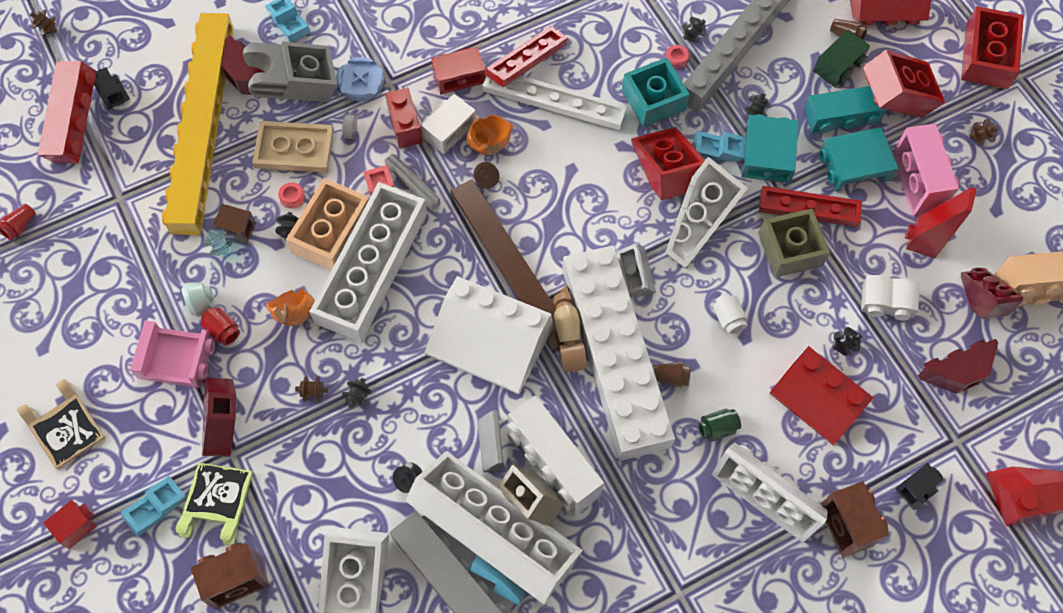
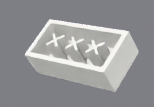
(554, 455)

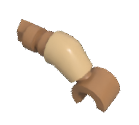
(568, 331)

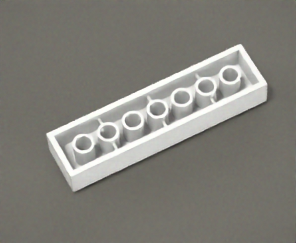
(617, 354)

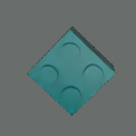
(655, 92)

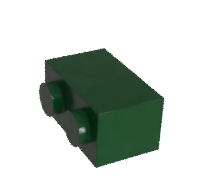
(842, 58)

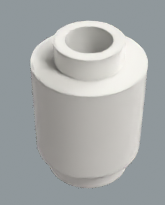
(730, 313)

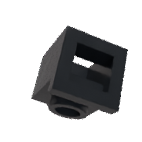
(110, 88)
(920, 486)

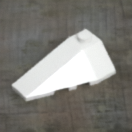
(705, 205)

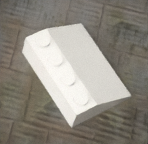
(489, 334)
(770, 492)

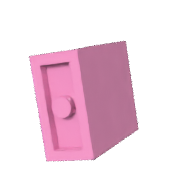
(172, 355)

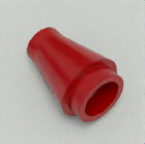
(15, 222)

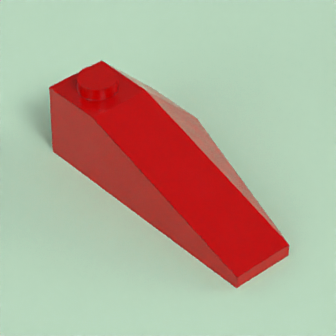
(938, 225)
(1027, 493)

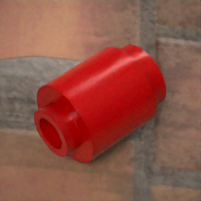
(220, 326)

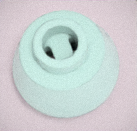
(197, 297)

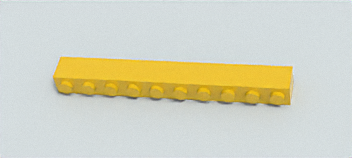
(198, 128)

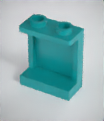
(770, 148)
(858, 158)

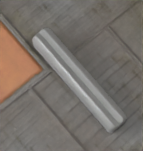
(413, 182)

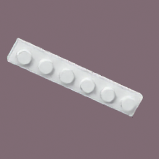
(560, 101)

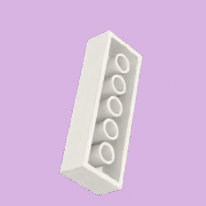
(369, 262)
(493, 526)

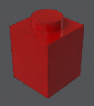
(71, 523)

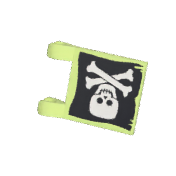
(216, 496)

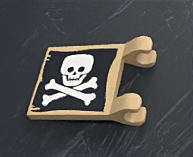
(64, 429)

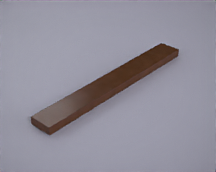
(504, 252)

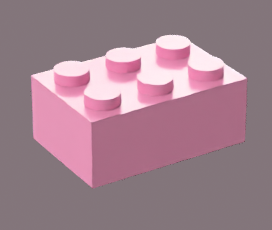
(924, 168)

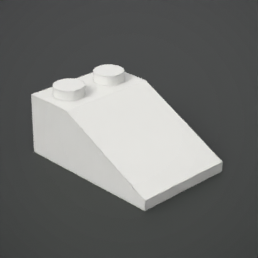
(352, 571)

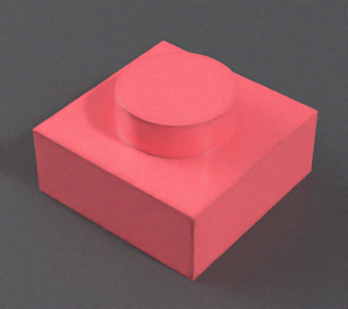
(377, 175)

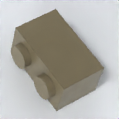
(531, 495)

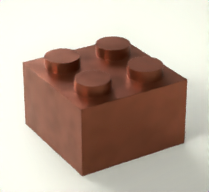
(854, 519)
(229, 575)

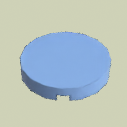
(360, 79)

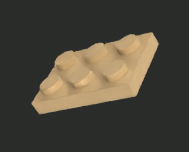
(293, 146)

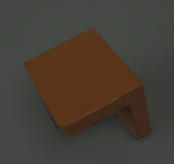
(235, 221)

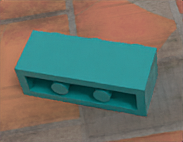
(842, 110)

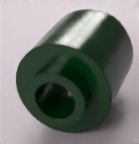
(719, 424)

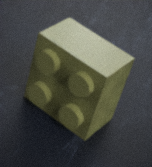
(793, 242)

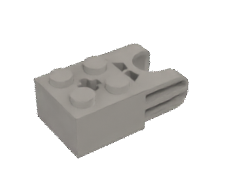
(291, 71)

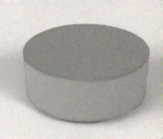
(349, 126)

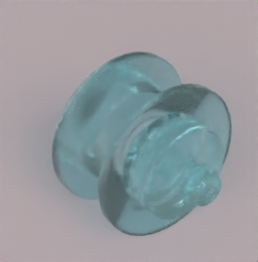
(218, 243)

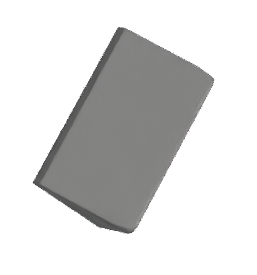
(636, 270)
(490, 442)

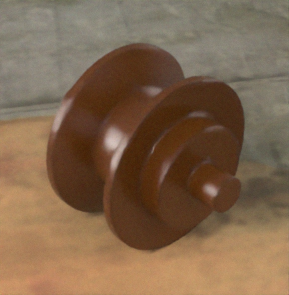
(43, 22)
(986, 131)
(486, 175)
(312, 389)

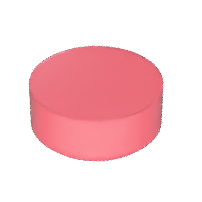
(678, 56)
(291, 195)

